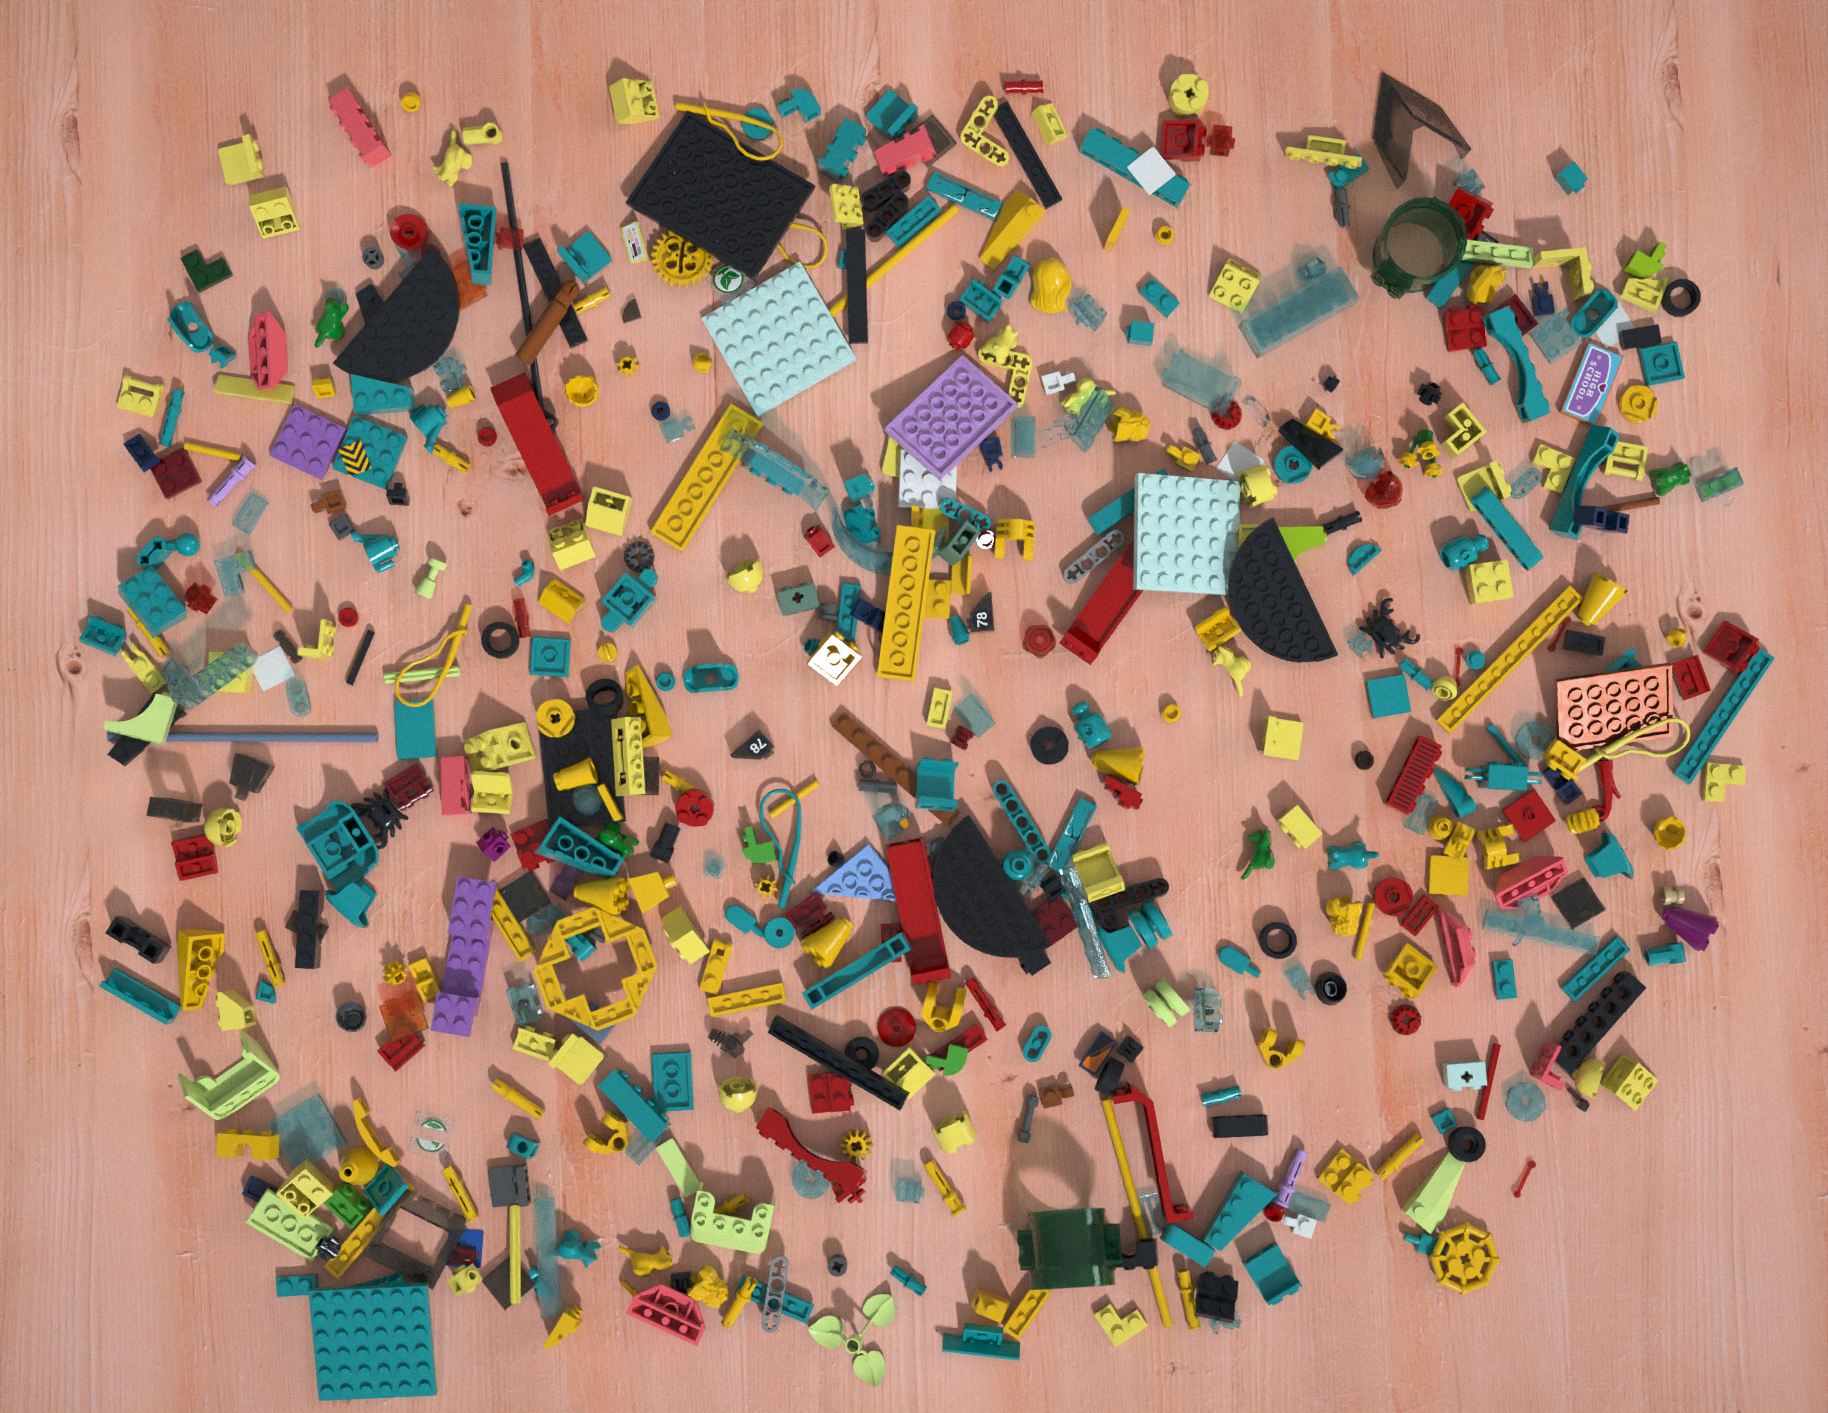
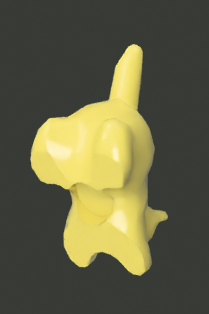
(454, 160)
(1001, 344)
(1084, 389)
(1236, 666)

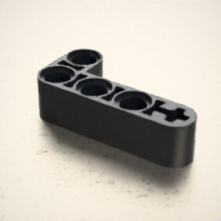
(1133, 899)

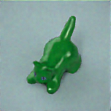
(330, 323)
(1668, 478)
(613, 839)
(1261, 855)

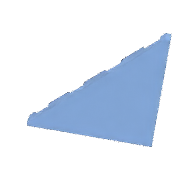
(860, 877)

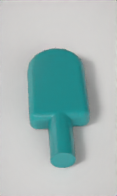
(742, 920)
(1237, 961)
(1424, 1243)

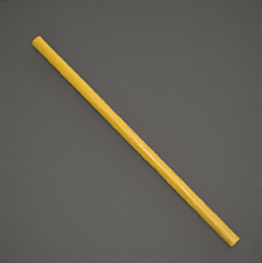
(899, 255)
(1135, 1206)

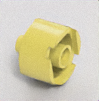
(1198, 92)
(1256, 485)
(954, 1132)

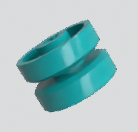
(1152, 922)

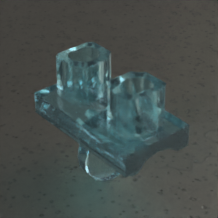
(1087, 314)
(452, 372)

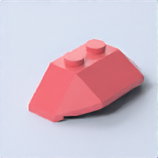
(267, 351)
(1533, 876)
(1456, 946)
(669, 1311)

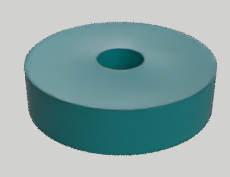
(753, 132)
(772, 926)

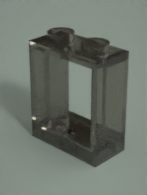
(174, 809)

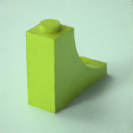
(1303, 538)

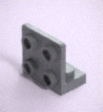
(509, 1185)

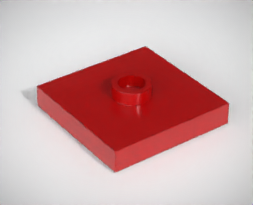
(1528, 815)

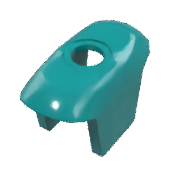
(1601, 301)
(181, 317)
(696, 681)
(1609, 858)
(353, 902)
(1119, 944)

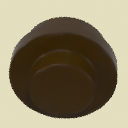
(1364, 760)

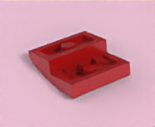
(194, 857)

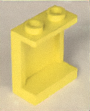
(1098, 872)

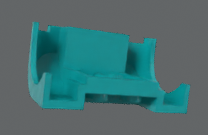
(340, 844)

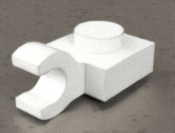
(1055, 382)
(1300, 1225)

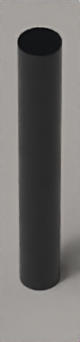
(360, 657)

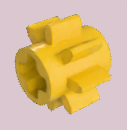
(631, 362)
(760, 885)
(394, 973)

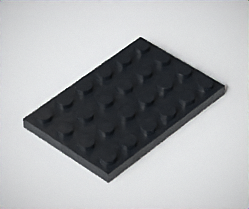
(588, 738)

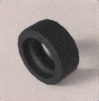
(1694, 292)
(500, 654)
(603, 685)
(1263, 940)
(1109, 1076)

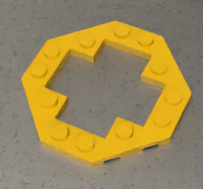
(557, 951)

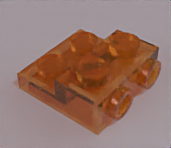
(468, 292)
(404, 1016)

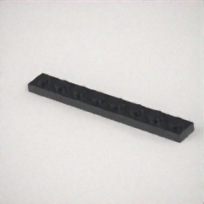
(838, 1062)

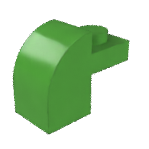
(757, 852)
(953, 1062)

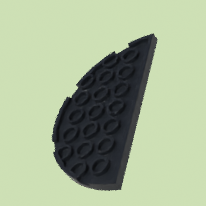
(409, 327)
(1274, 601)
(981, 899)

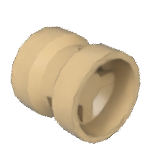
(1672, 895)

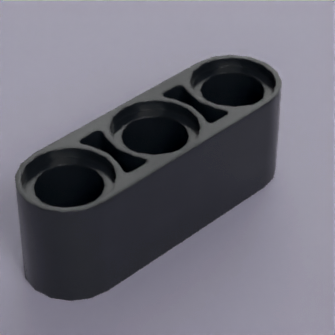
(890, 183)
(889, 208)
(1239, 1126)

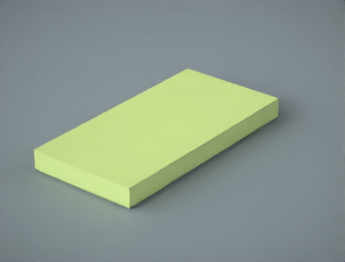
(285, 1226)

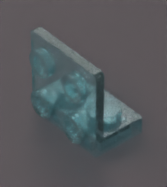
(1555, 337)

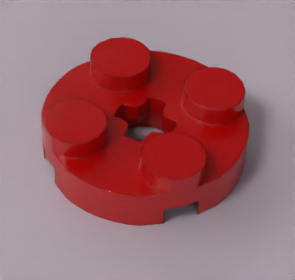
(694, 818)
(1403, 901)

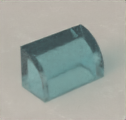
(1023, 437)

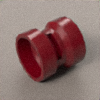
(961, 737)

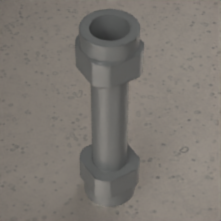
(1024, 1135)

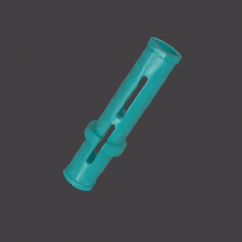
(172, 415)

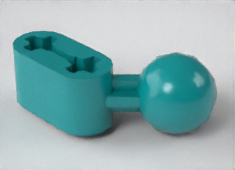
(186, 545)

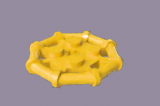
(1475, 1256)

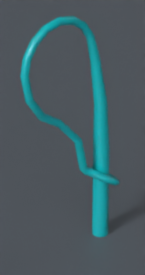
(794, 854)

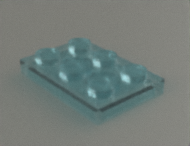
(1091, 419)

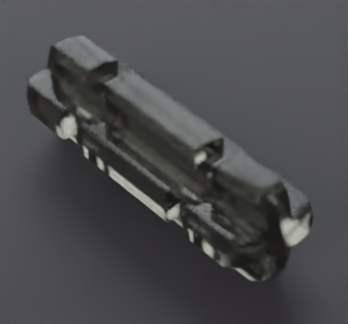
(287, 646)

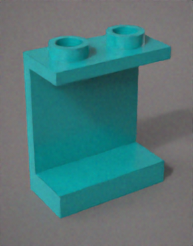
(935, 784)
(1272, 1274)

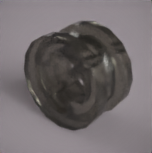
(872, 766)

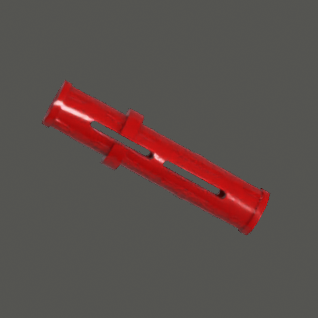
(991, 1011)

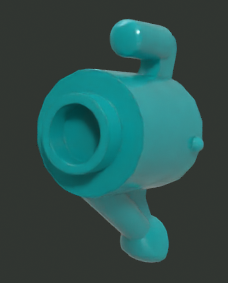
(429, 422)
(378, 549)

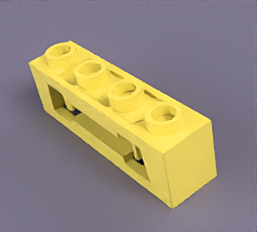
(628, 756)

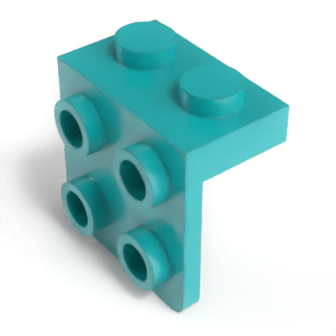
(892, 115)

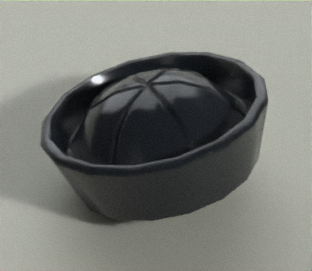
(1330, 994)

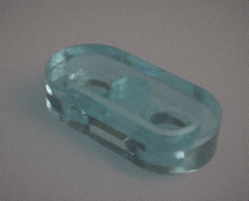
(296, 699)

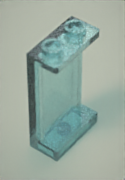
(1200, 382)

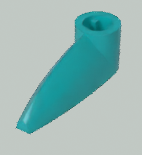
(1458, 799)

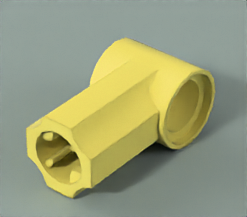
(480, 134)

